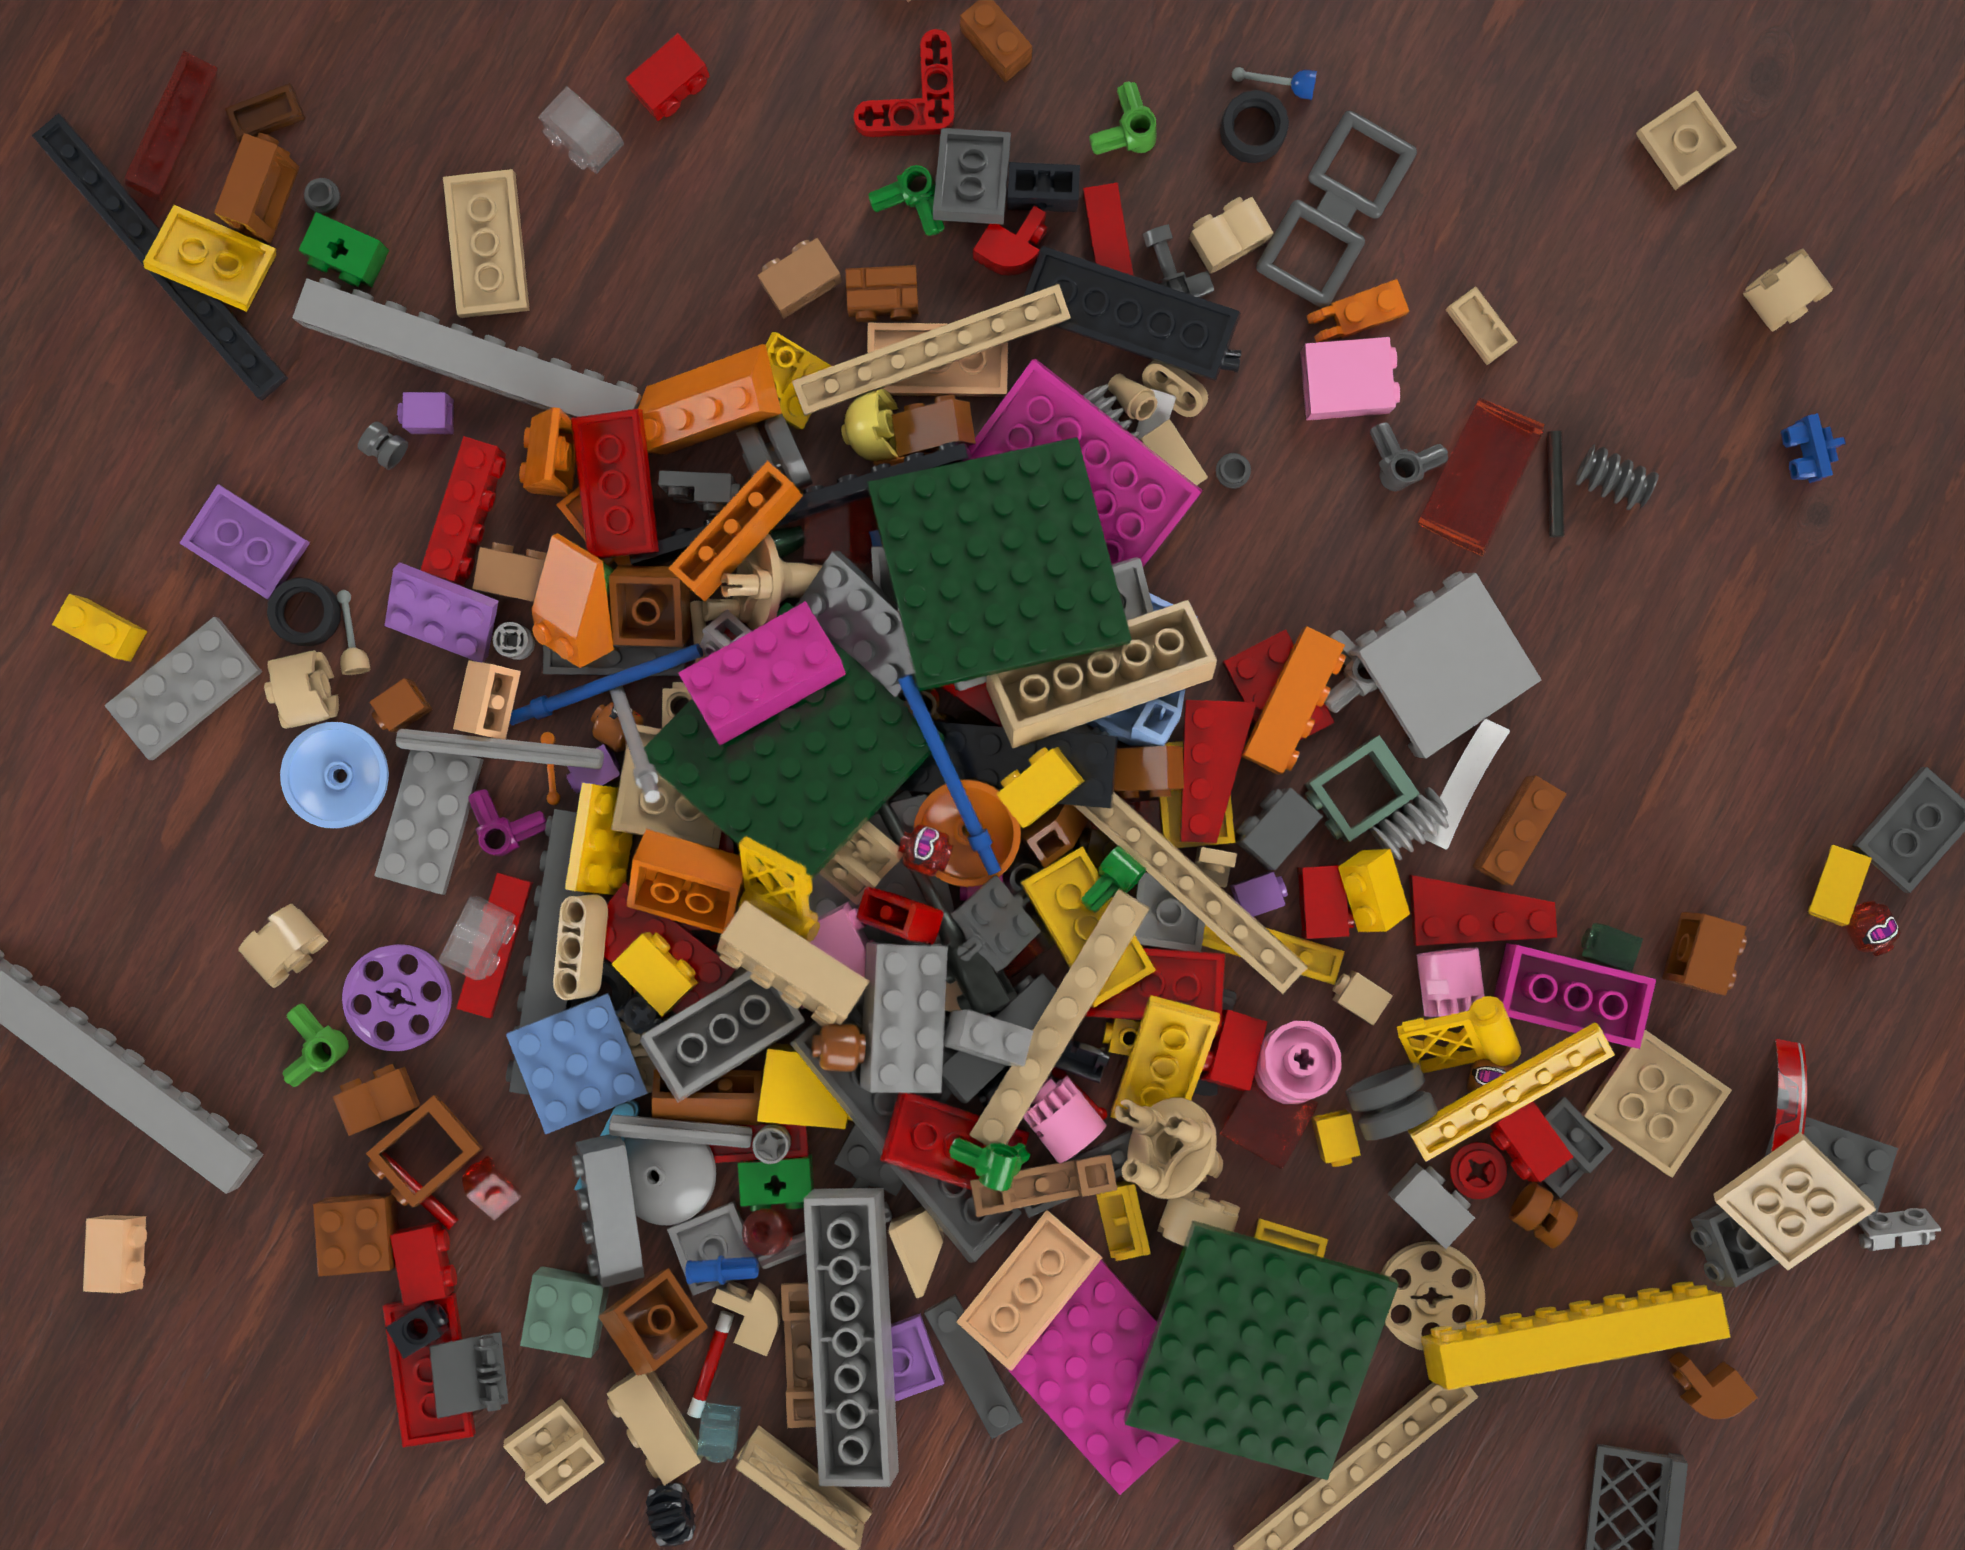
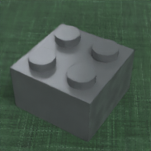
(1277, 828)

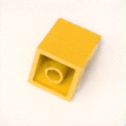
(795, 1093)

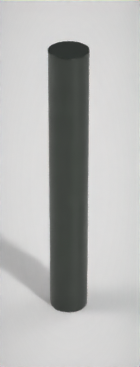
(1555, 484)

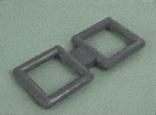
(1336, 209)

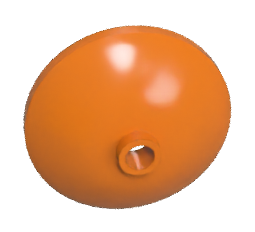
(1005, 831)

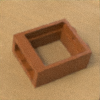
(257, 187)
(454, 1128)

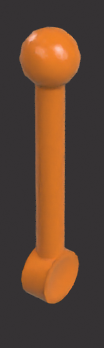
(553, 797)

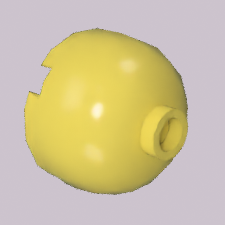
(870, 426)

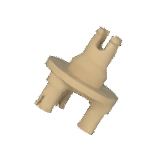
(760, 586)
(1169, 1147)

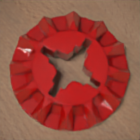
(1494, 1171)

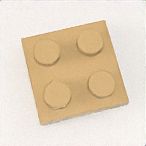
(1686, 140)

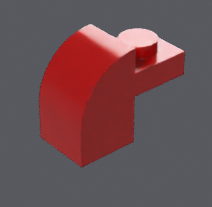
(1011, 253)

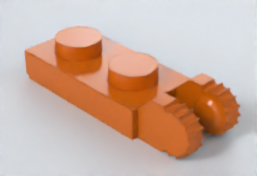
(1361, 311)

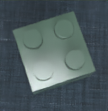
(564, 1312)

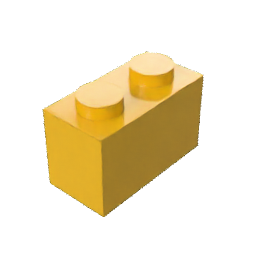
(99, 627)
(1040, 786)
(1374, 890)
(656, 972)

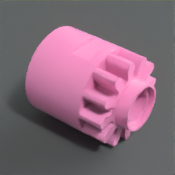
(1449, 980)
(1063, 1119)

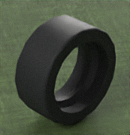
(1260, 100)
(277, 605)

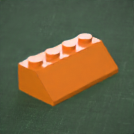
(709, 401)

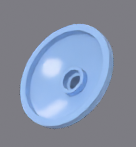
(311, 772)

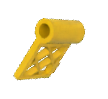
(771, 896)
(1484, 1030)

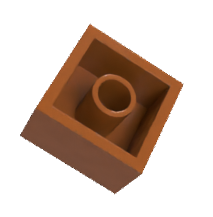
(649, 607)
(1705, 953)
(355, 1233)
(653, 1322)

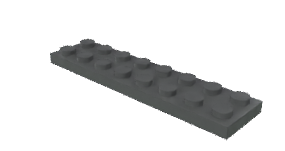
(872, 1112)

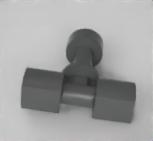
(1196, 285)

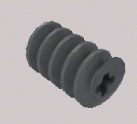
(1616, 477)

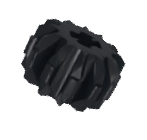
(670, 1514)

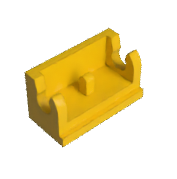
(1839, 885)
(1123, 1222)

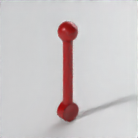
(1061, 1074)

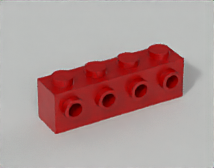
(464, 511)

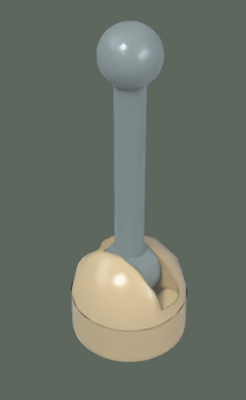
(353, 660)

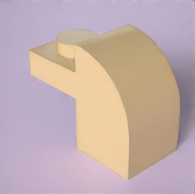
(759, 1310)

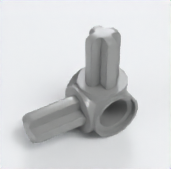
(1353, 682)

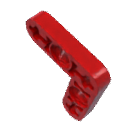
(919, 107)

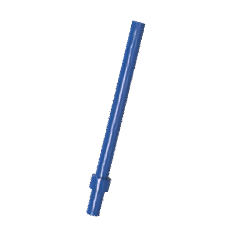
(544, 706)
(978, 837)

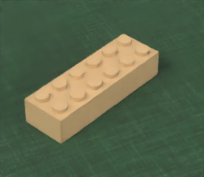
(1054, 696)

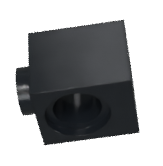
(408, 1338)

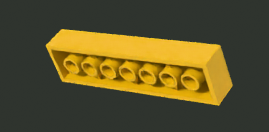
(1574, 1335)

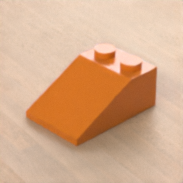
(549, 455)
(572, 604)

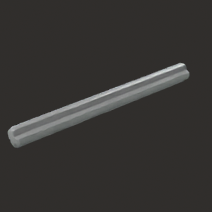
(500, 748)

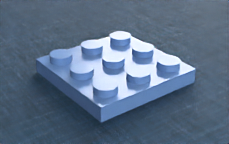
(576, 1063)

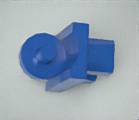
(1816, 446)

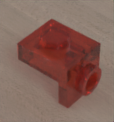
(489, 1188)

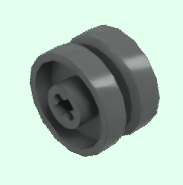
(780, 451)
(1391, 1101)

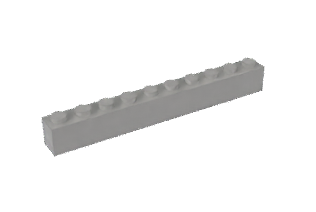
(458, 353)
(123, 1080)

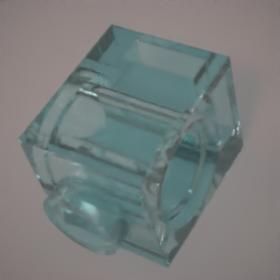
(719, 1432)

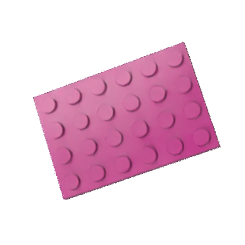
(1132, 486)
(1087, 1372)

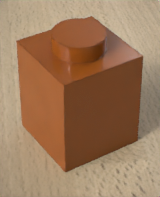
(399, 706)

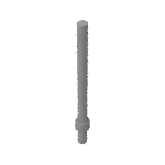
(644, 772)

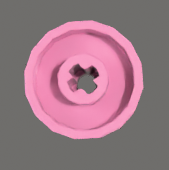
(1302, 1080)

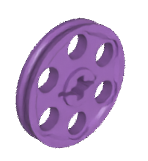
(382, 1005)

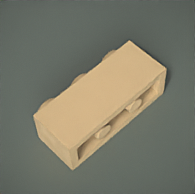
(654, 1425)

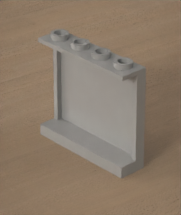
(1446, 663)

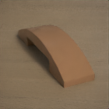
(1047, 1184)
(798, 1352)

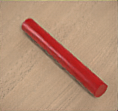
(431, 1204)

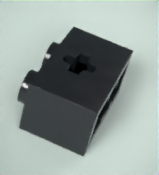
(1044, 186)

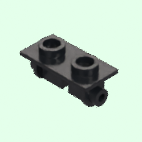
(1083, 1060)

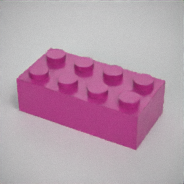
(762, 673)
(1574, 994)

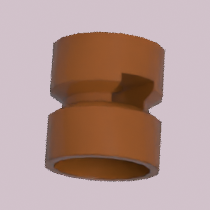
(1538, 1211)

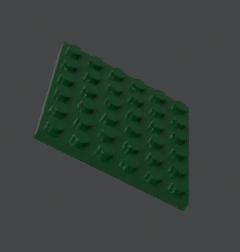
(998, 563)
(804, 773)
(1260, 1350)

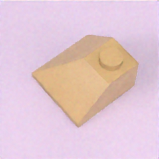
(918, 1246)

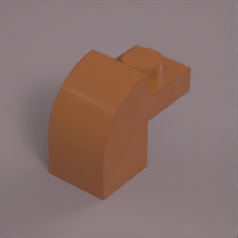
(1717, 1394)

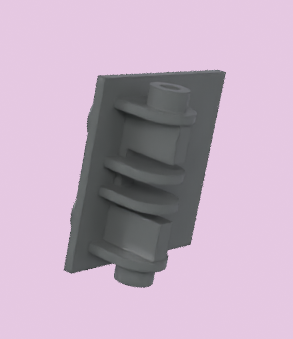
(469, 1375)

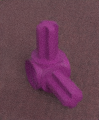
(490, 822)

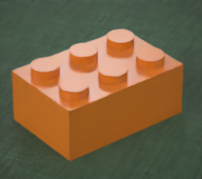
(685, 881)

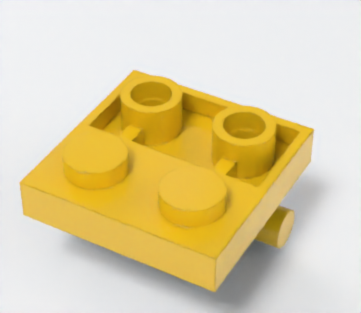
(787, 364)

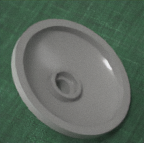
(684, 1181)

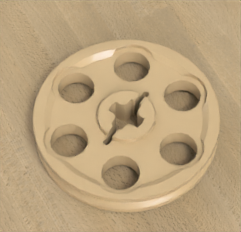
(1441, 1281)

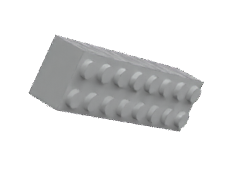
(851, 1337)

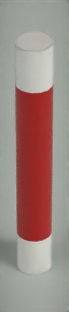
(710, 1364)

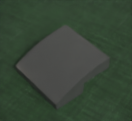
(1581, 1140)

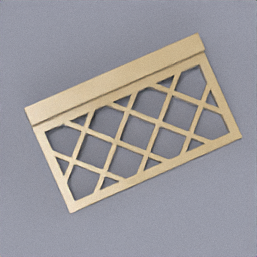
(797, 1486)

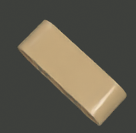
(580, 947)

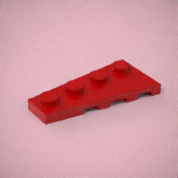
(1211, 756)
(1468, 914)

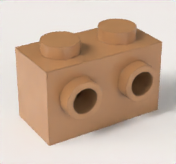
(799, 277)
(507, 572)

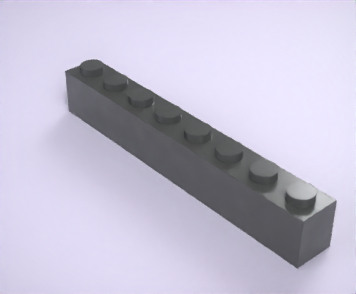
(539, 996)

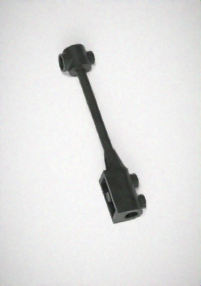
(979, 982)

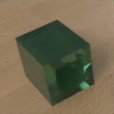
(1611, 946)

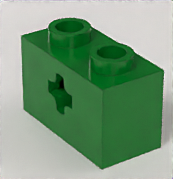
(328, 237)
(756, 1175)

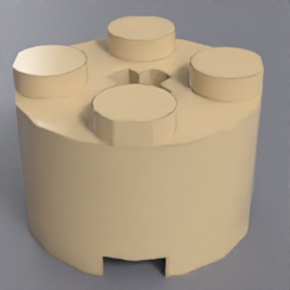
(1787, 289)
(301, 689)
(282, 945)
(1197, 1207)

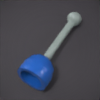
(1301, 83)

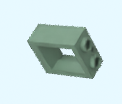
(1389, 769)

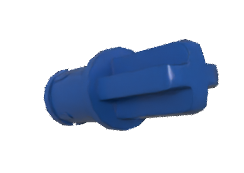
(721, 1269)

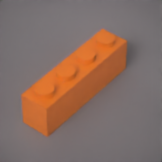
(736, 530)
(1293, 701)

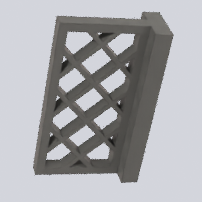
(1669, 1500)

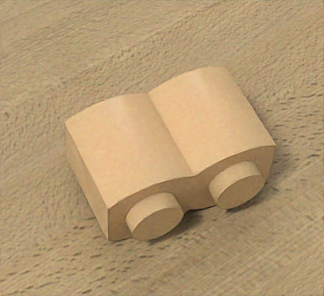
(1230, 234)

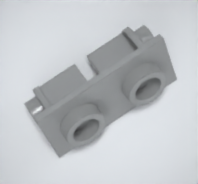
(1912, 1226)

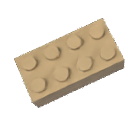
(790, 965)

